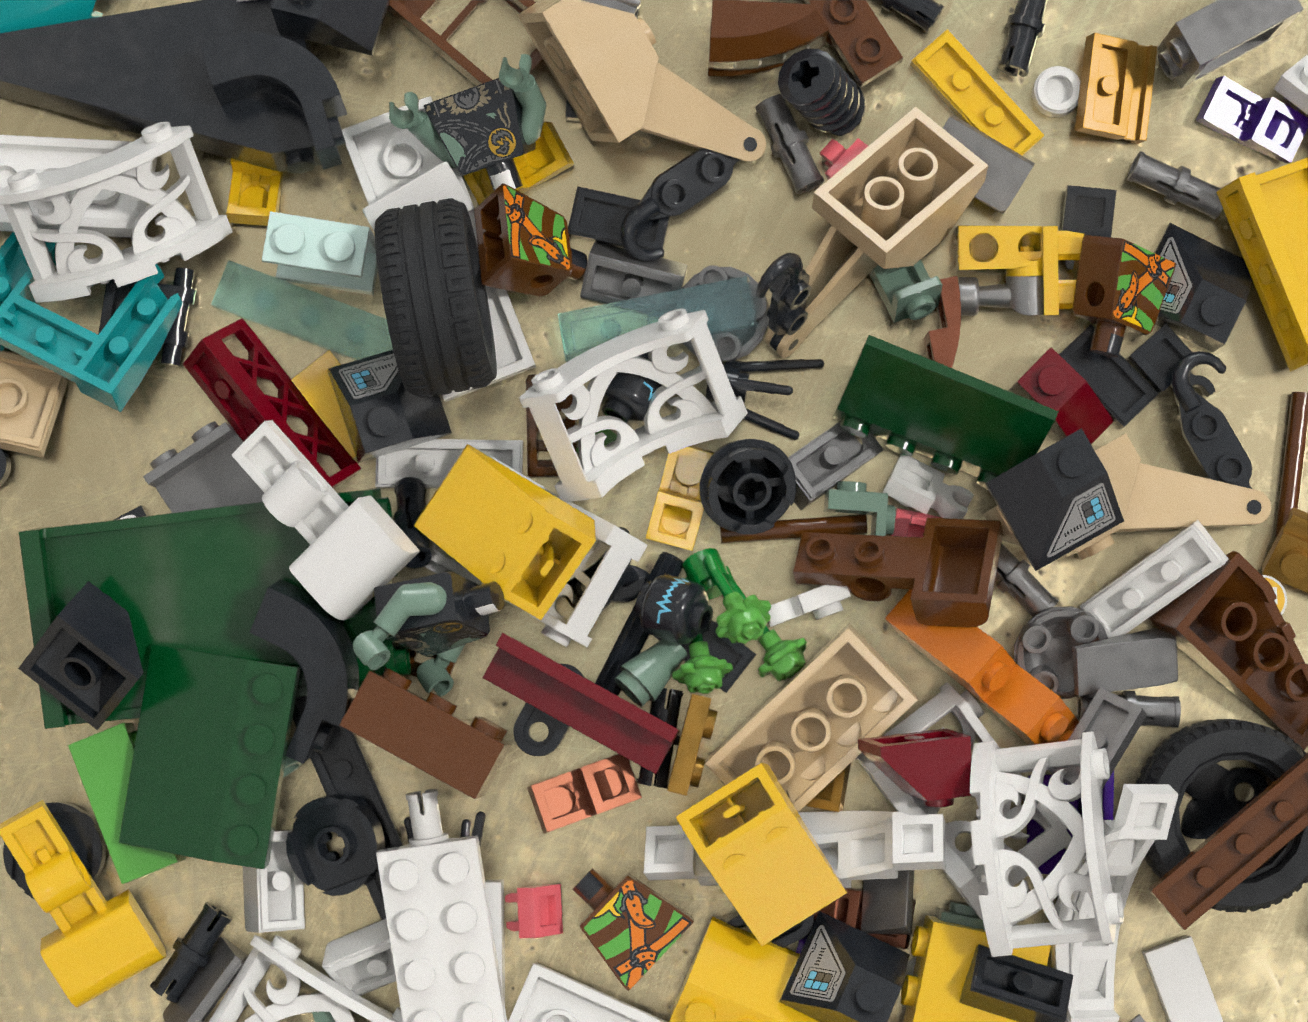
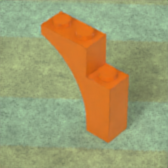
(989, 675)

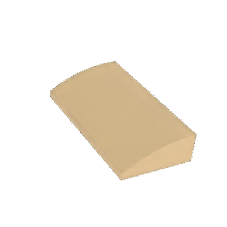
(816, 718)

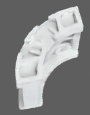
(75, 273)
(692, 423)
(610, 541)
(960, 865)
(1002, 906)
(286, 1002)

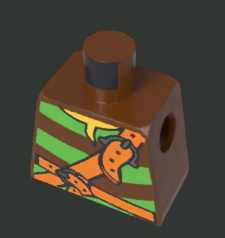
(524, 244)
(1119, 290)
(629, 924)

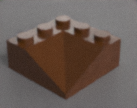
(427, 733)

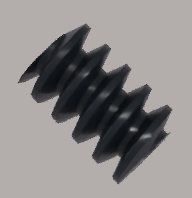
(822, 91)

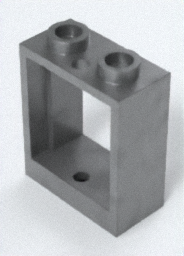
(1222, 35)

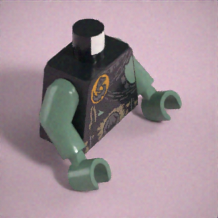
(481, 124)
(432, 618)

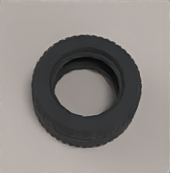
(435, 298)
(1201, 746)

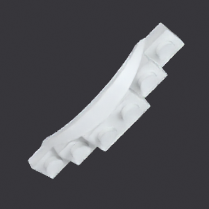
(1141, 819)
(854, 843)

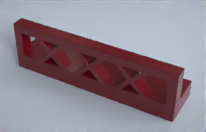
(234, 391)
(580, 703)

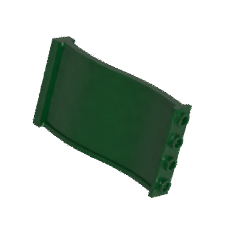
(185, 583)

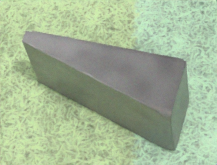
(829, 460)
(1126, 662)

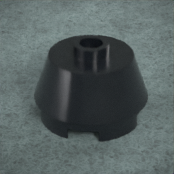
(747, 486)

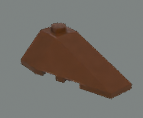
(1244, 643)

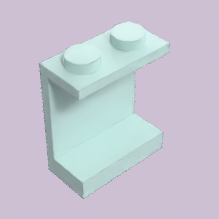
(321, 253)

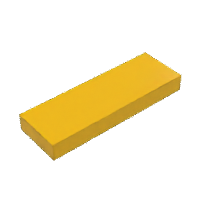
(974, 94)

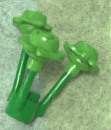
(741, 622)

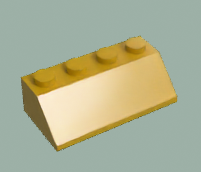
(736, 980)

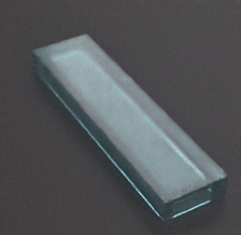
(726, 303)
(301, 313)

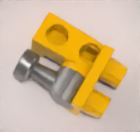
(1030, 263)

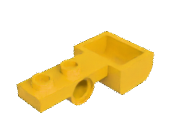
(96, 938)

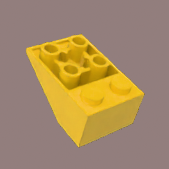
(507, 530)
(761, 853)

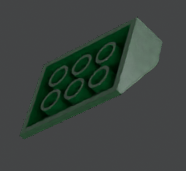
(940, 413)
(210, 756)

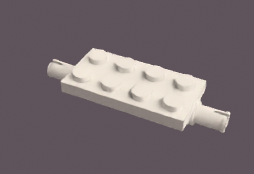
(440, 923)

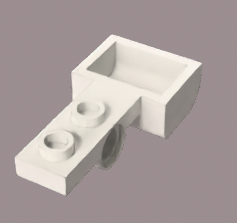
(349, 545)

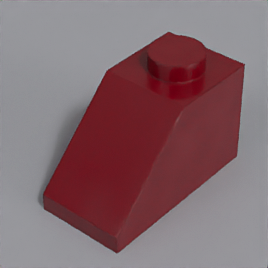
(1062, 388)
(924, 763)

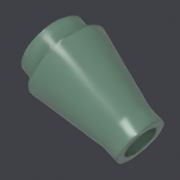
(650, 671)

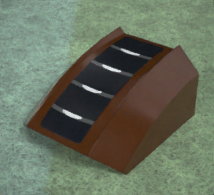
(760, 35)

